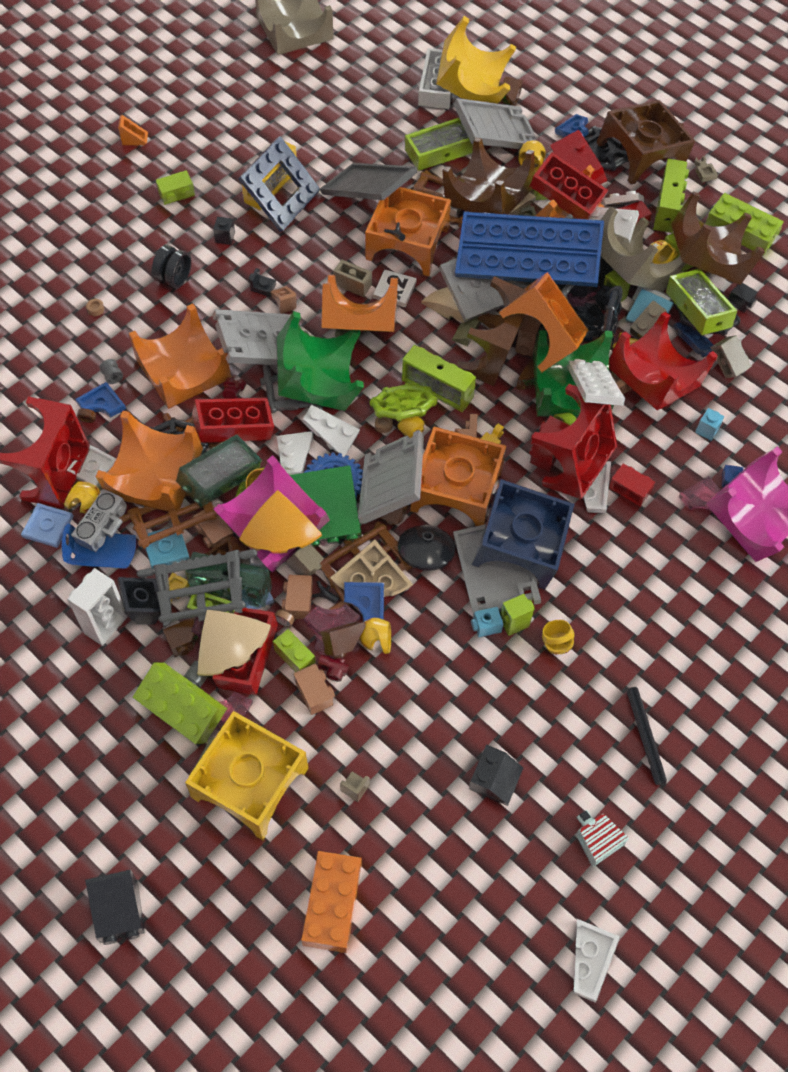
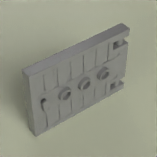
(494, 123)
(478, 295)
(249, 335)
(391, 477)
(492, 580)

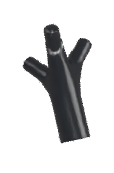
(397, 233)
(324, 593)

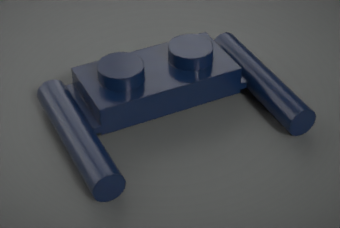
(697, 342)

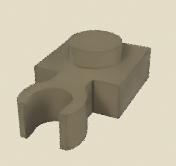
(705, 171)

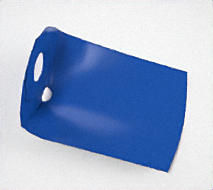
(114, 553)

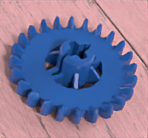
(338, 461)

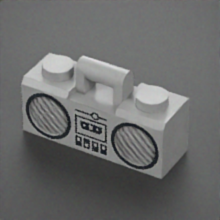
(100, 521)

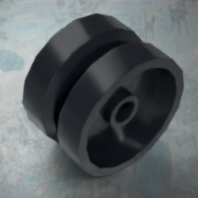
(171, 266)

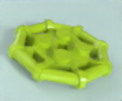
(403, 401)

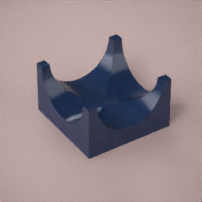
(525, 530)

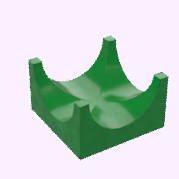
(316, 367)
(552, 382)

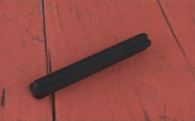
(646, 736)

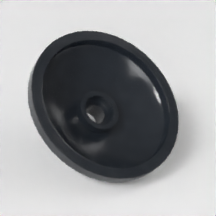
(426, 547)

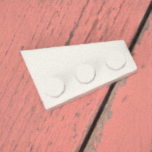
(623, 223)
(332, 430)
(294, 450)
(597, 494)
(593, 957)

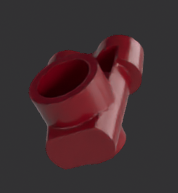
(233, 387)
(335, 667)

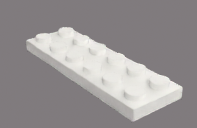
(595, 382)

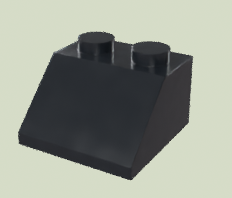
(140, 599)
(496, 775)

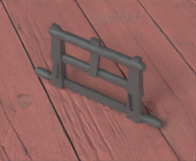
(289, 404)
(234, 583)

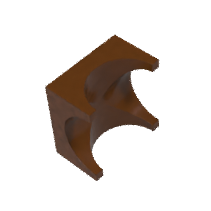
(647, 134)
(488, 185)
(713, 247)
(499, 337)

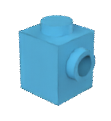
(709, 424)
(487, 622)

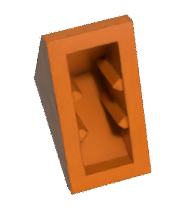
(131, 133)

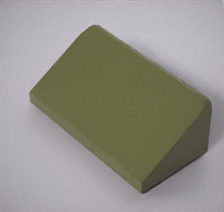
(461, 334)

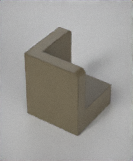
(355, 786)

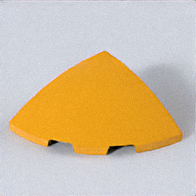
(279, 527)

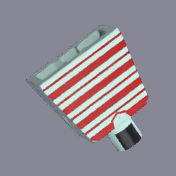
(599, 837)

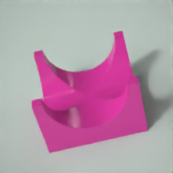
(755, 507)
(242, 508)

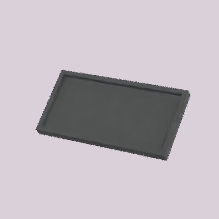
(368, 181)

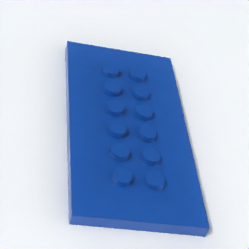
(529, 247)

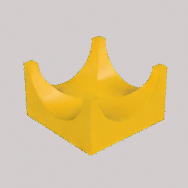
(470, 71)
(246, 772)

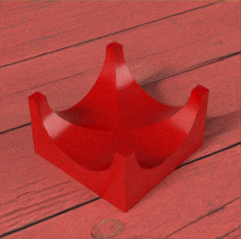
(656, 368)
(580, 447)
(51, 454)

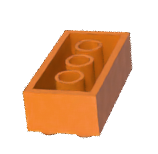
(332, 902)

